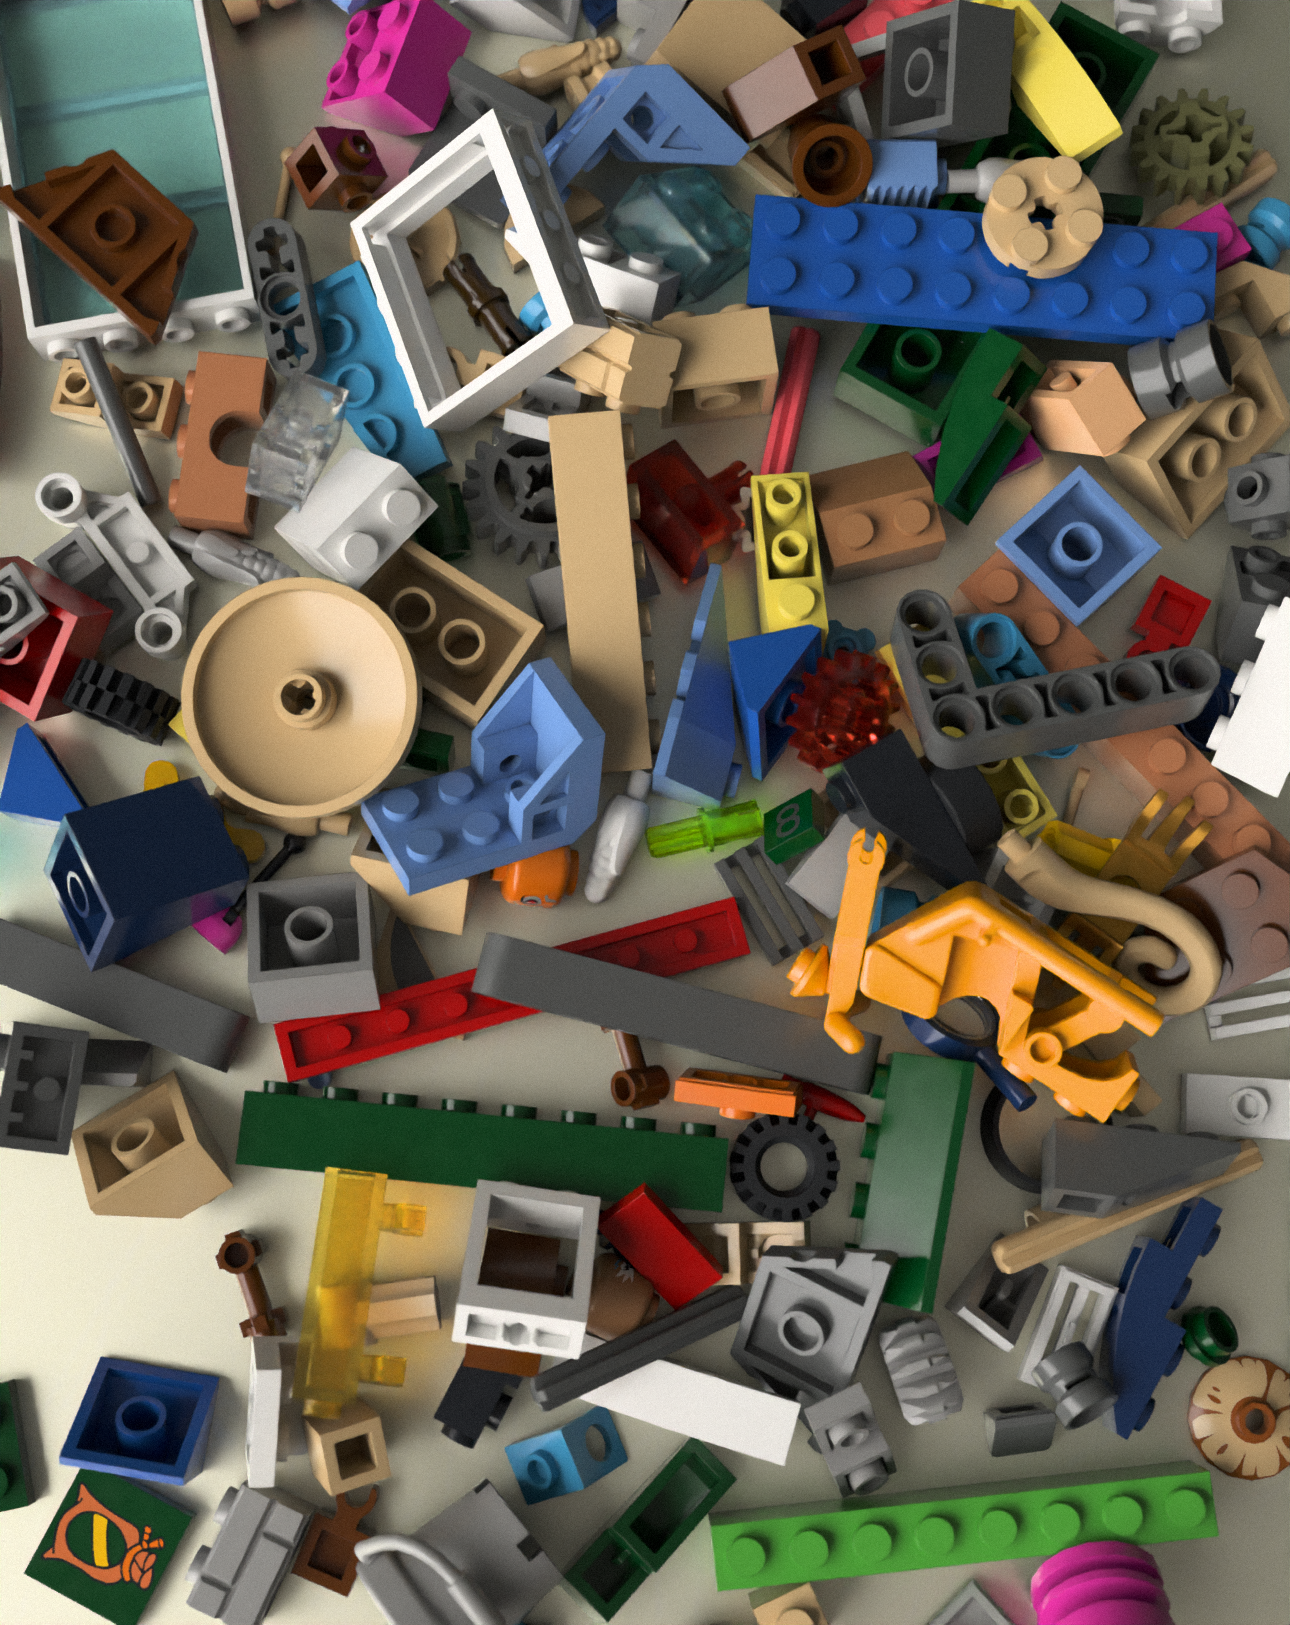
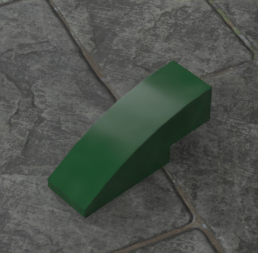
(985, 423)
(645, 1530)

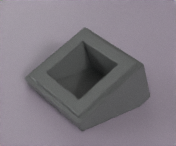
(1019, 1429)

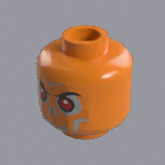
(540, 878)

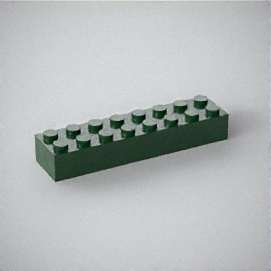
(914, 372)

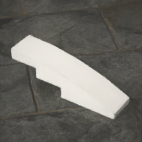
(700, 1405)

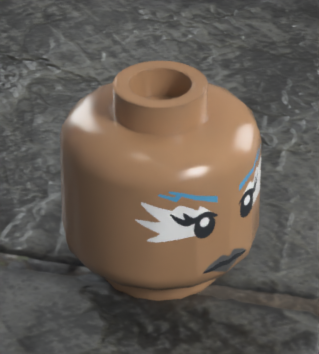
(618, 1297)

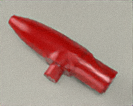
(826, 1102)

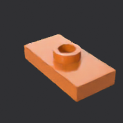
(739, 1094)

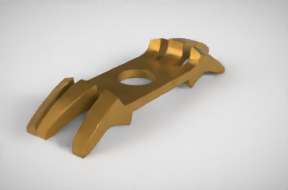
(1142, 862)

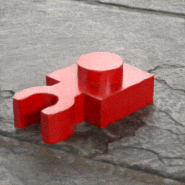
(1167, 617)

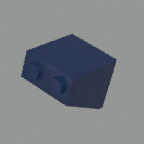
(143, 869)

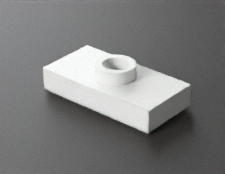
(1235, 1106)

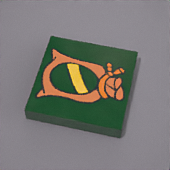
(110, 1545)

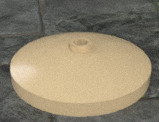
(249, 689)

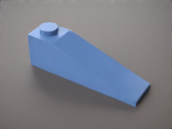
(700, 731)

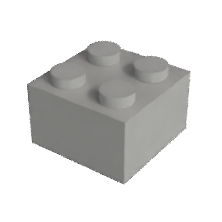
(312, 947)

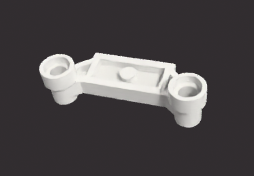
(135, 553)

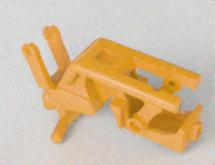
(986, 948)

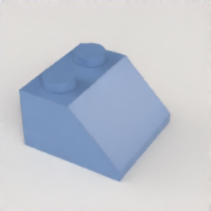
(1078, 546)

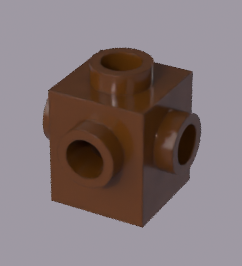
(336, 169)

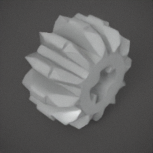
(921, 1369)

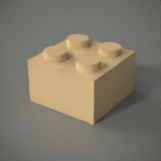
(723, 366)

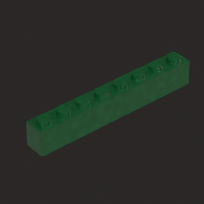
(462, 1146)

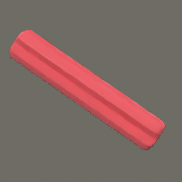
(790, 401)

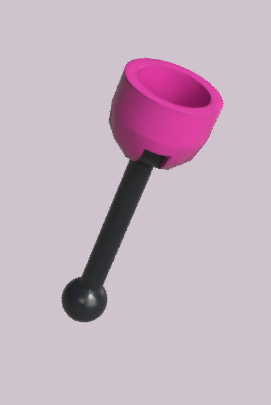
(226, 926)

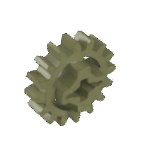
(1191, 146)

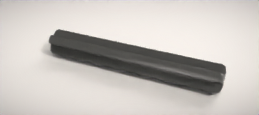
(638, 1348)

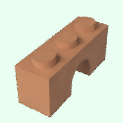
(225, 398)

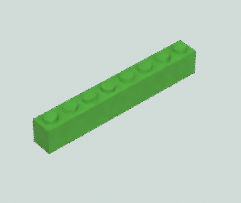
(960, 1524)

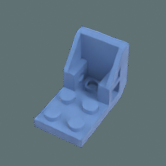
(667, 126)
(523, 794)

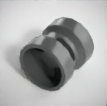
(1074, 1385)

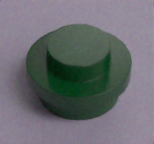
(1209, 1335)

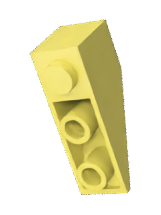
(787, 554)

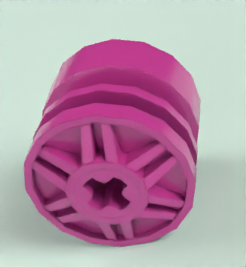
(1100, 1587)

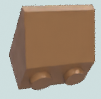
(875, 518)

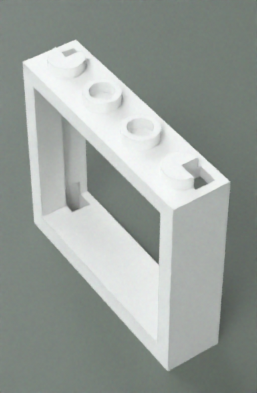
(576, 315)

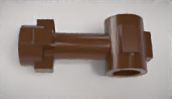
(637, 1083)
(241, 1257)

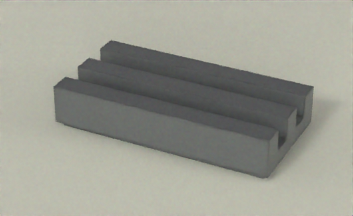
(794, 944)

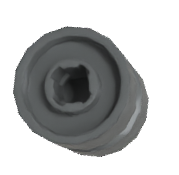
(1173, 371)

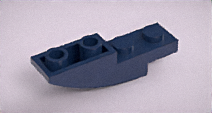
(1138, 1338)

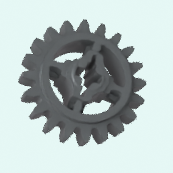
(527, 470)

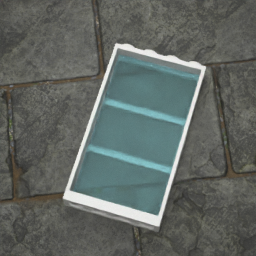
(153, 91)

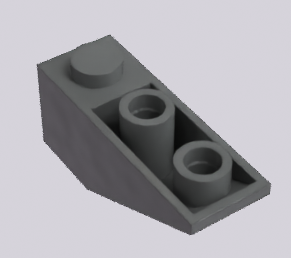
(1113, 1168)

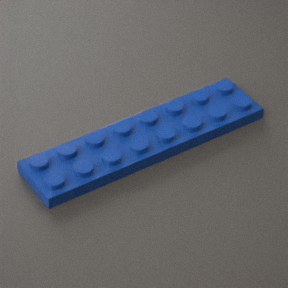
(941, 275)

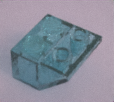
(686, 224)

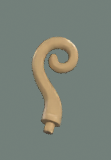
(1059, 885)

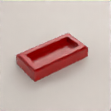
(660, 1246)

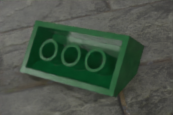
(911, 1169)

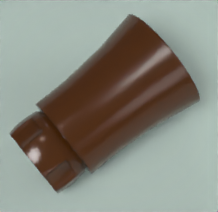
(839, 172)

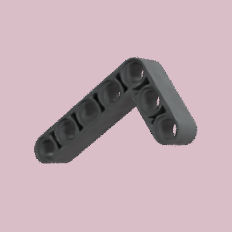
(1034, 699)

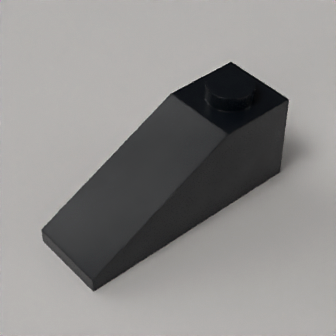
(890, 792)

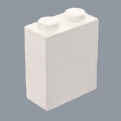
(357, 517)

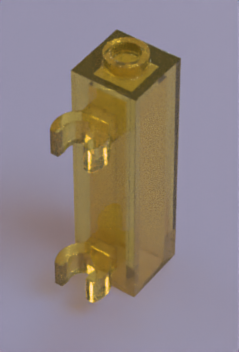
(340, 1290)

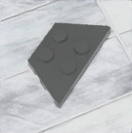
(811, 1320)

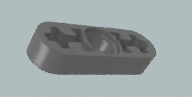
(270, 282)

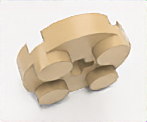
(1057, 186)

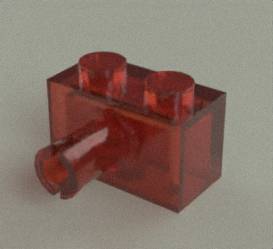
(686, 511)

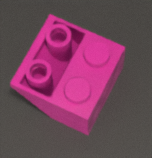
(396, 67)

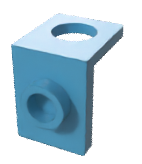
(559, 1458)

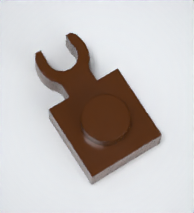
(328, 1548)

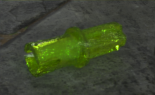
(705, 830)

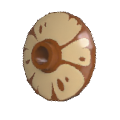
(1219, 1413)

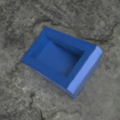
(37, 782)

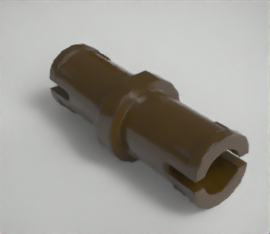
(486, 304)

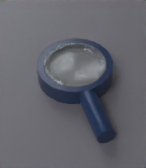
(968, 1032)

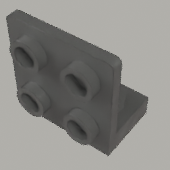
(473, 95)
(39, 1086)

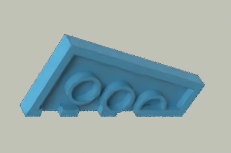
(365, 363)

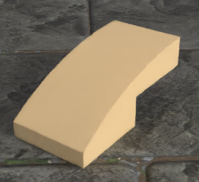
(742, 1244)

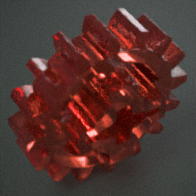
(840, 711)

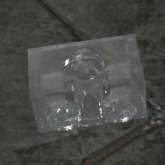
(296, 441)

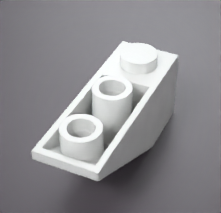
(622, 281)

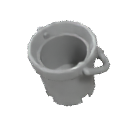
(459, 1567)

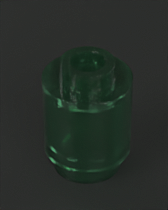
(447, 529)

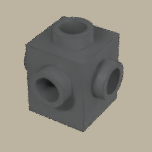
(1260, 496)

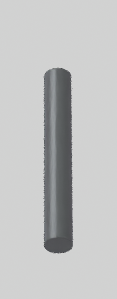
(117, 421)

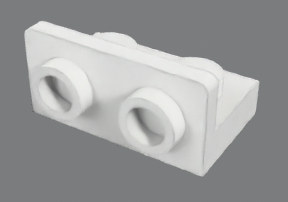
(272, 1418)

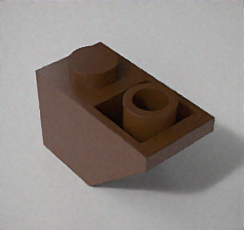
(795, 84)

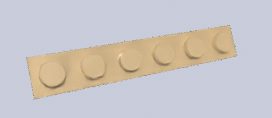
(600, 582)

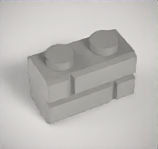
(250, 1554)

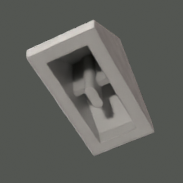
(996, 1301)

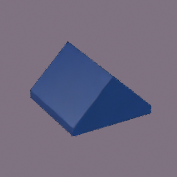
(763, 678)
(143, 1422)

